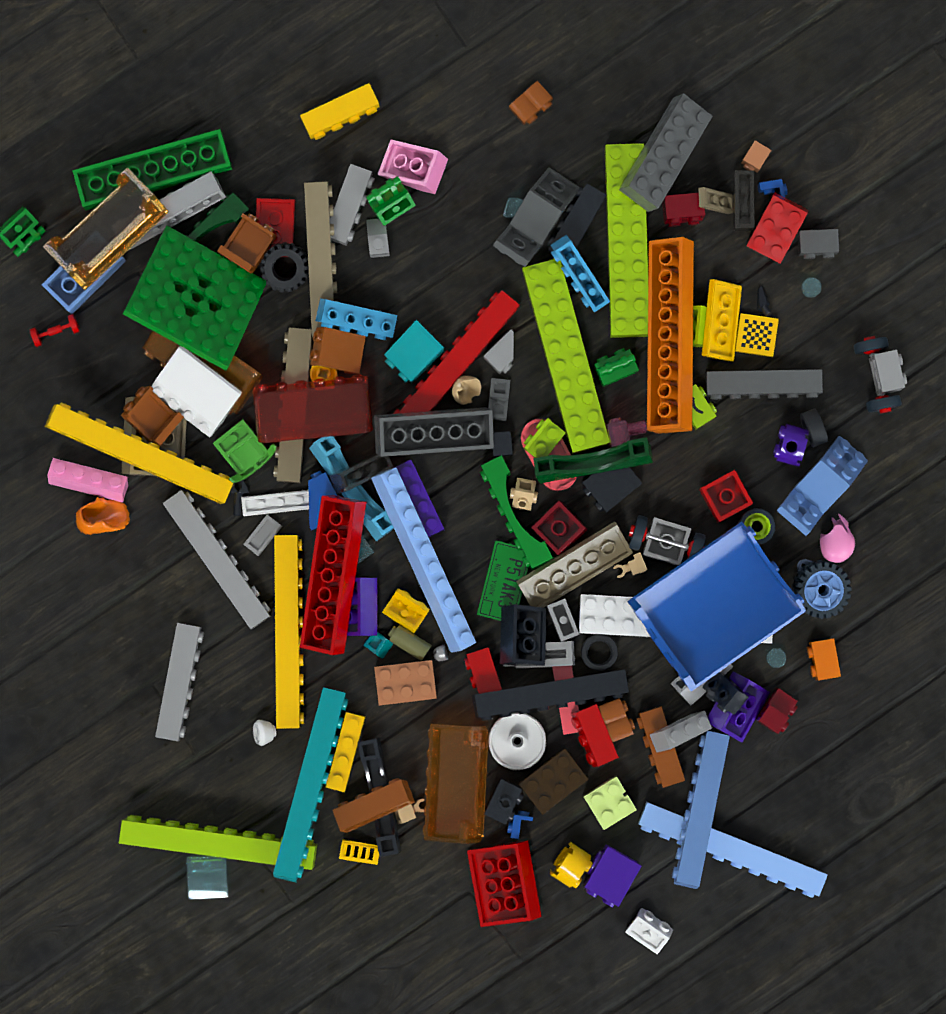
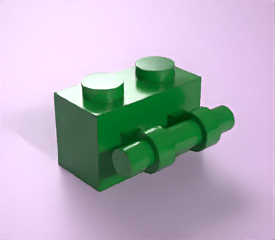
(390, 200)
(17, 227)
(616, 367)

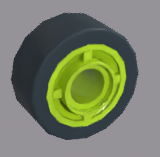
(766, 521)

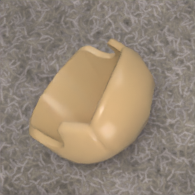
(465, 389)

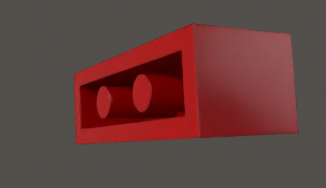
(483, 671)
(594, 735)

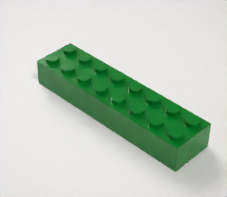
(155, 167)

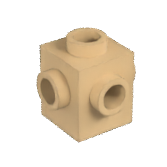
(521, 497)

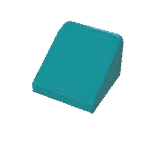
(378, 645)

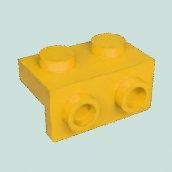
(406, 610)

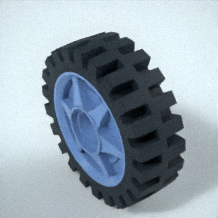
(835, 593)

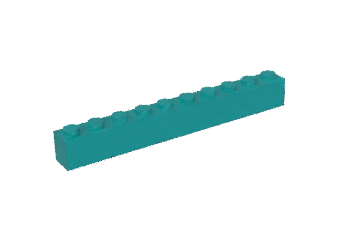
(309, 785)

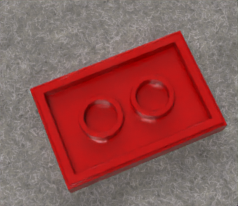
(278, 215)

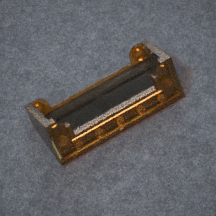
(107, 230)

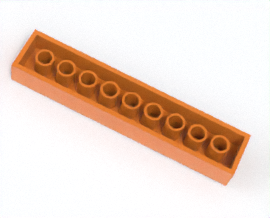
(670, 335)

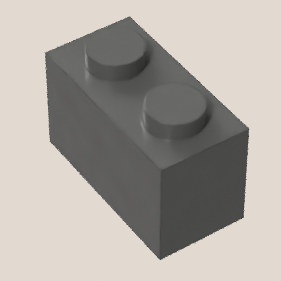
(818, 243)

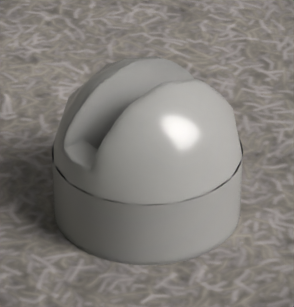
(440, 653)

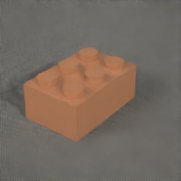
(405, 682)

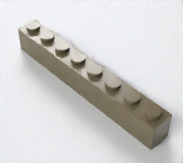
(320, 246)
(297, 368)

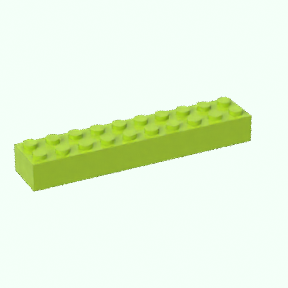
(625, 247)
(565, 356)
(206, 840)

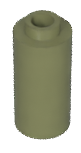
(409, 642)

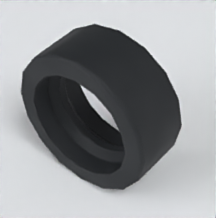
(812, 421)
(613, 648)

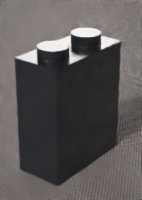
(610, 487)

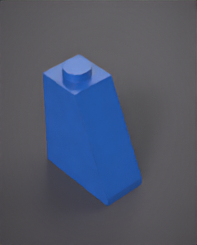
(318, 486)

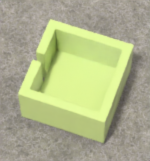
(609, 802)

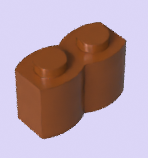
(531, 103)
(616, 719)

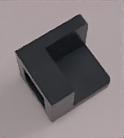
(502, 444)

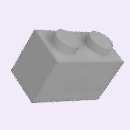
(562, 620)

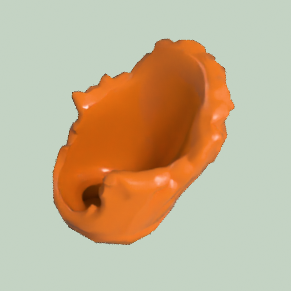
(102, 516)

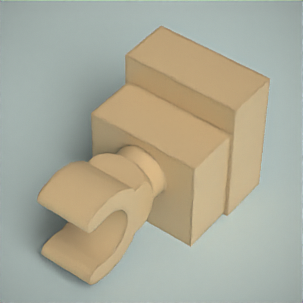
(635, 566)
(407, 813)

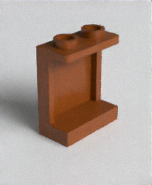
(248, 243)
(337, 350)
(151, 416)

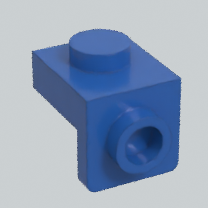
(514, 826)

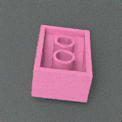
(414, 165)

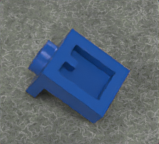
(770, 186)

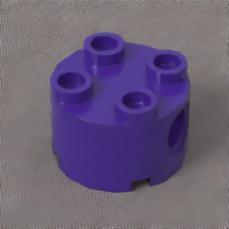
(791, 455)

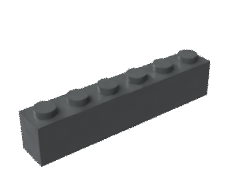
(763, 383)

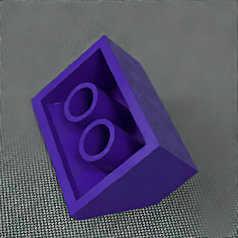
(363, 608)
(740, 723)

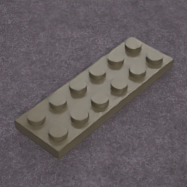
(575, 566)

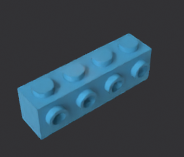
(580, 273)
(356, 318)

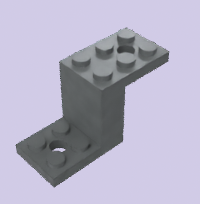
(536, 217)

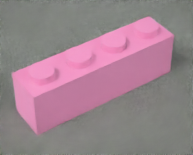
(87, 480)

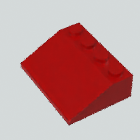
(504, 884)

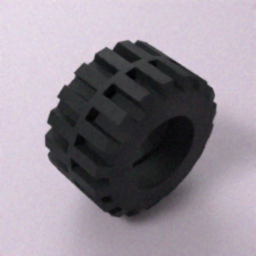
(273, 278)

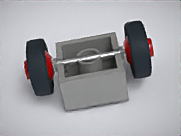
(885, 373)
(664, 540)

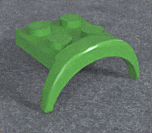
(243, 451)

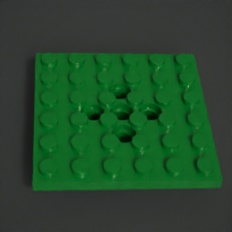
(195, 298)

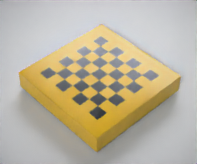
(756, 335)

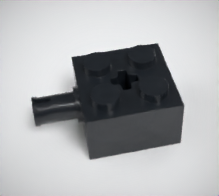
(503, 801)

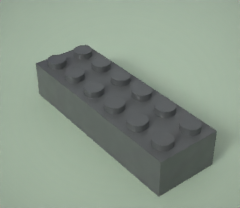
(665, 152)
(433, 431)

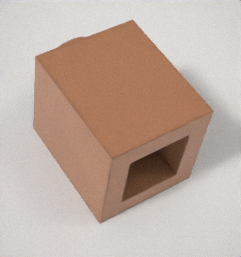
(755, 157)

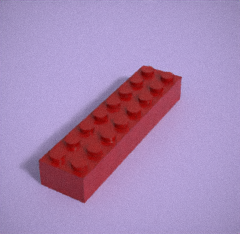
(333, 574)

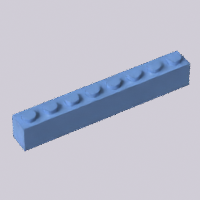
(701, 809)

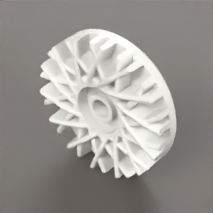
(521, 755)

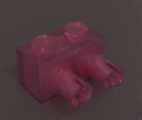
(621, 431)

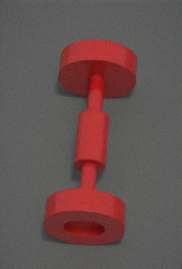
(54, 330)

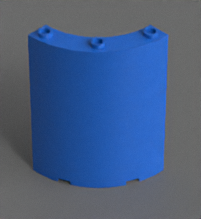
(716, 606)

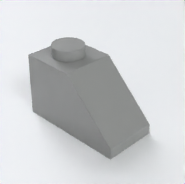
(377, 238)
(501, 354)

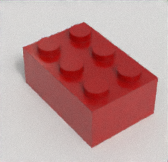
(777, 227)

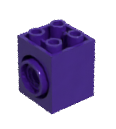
(611, 875)

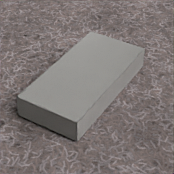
(262, 535)

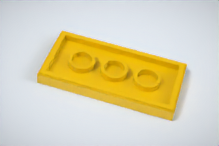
(721, 320)

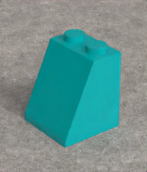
(413, 352)

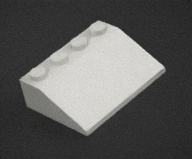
(195, 391)

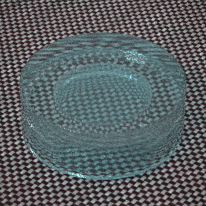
(811, 287)
(776, 658)

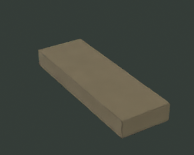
(715, 200)

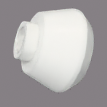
(263, 732)

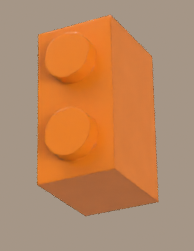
(824, 659)

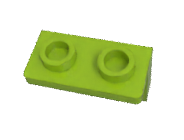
(544, 439)

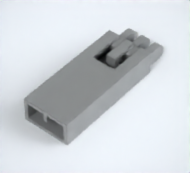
(557, 655)

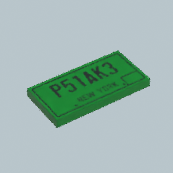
(500, 583)

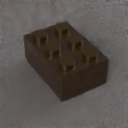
(553, 781)

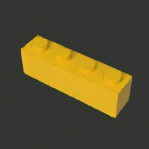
(340, 111)
(345, 752)

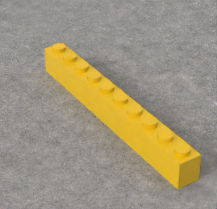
(139, 454)
(288, 631)

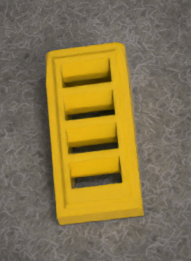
(345, 842)

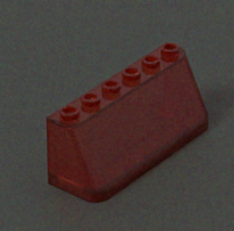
(312, 409)

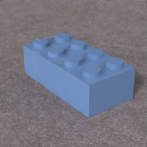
(69, 292)

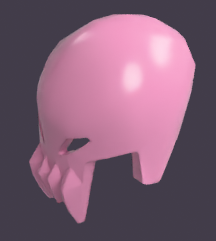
(838, 543)

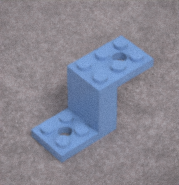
(822, 485)

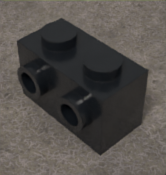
(725, 693)

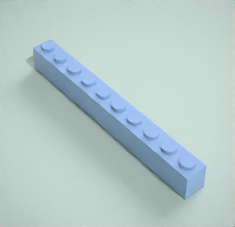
(423, 560)
(738, 852)

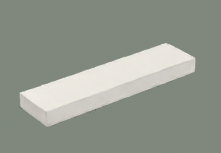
(275, 503)

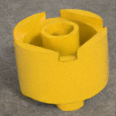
(571, 865)

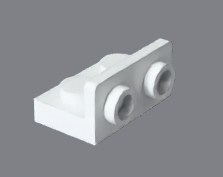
(649, 930)

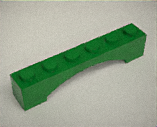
(496, 474)

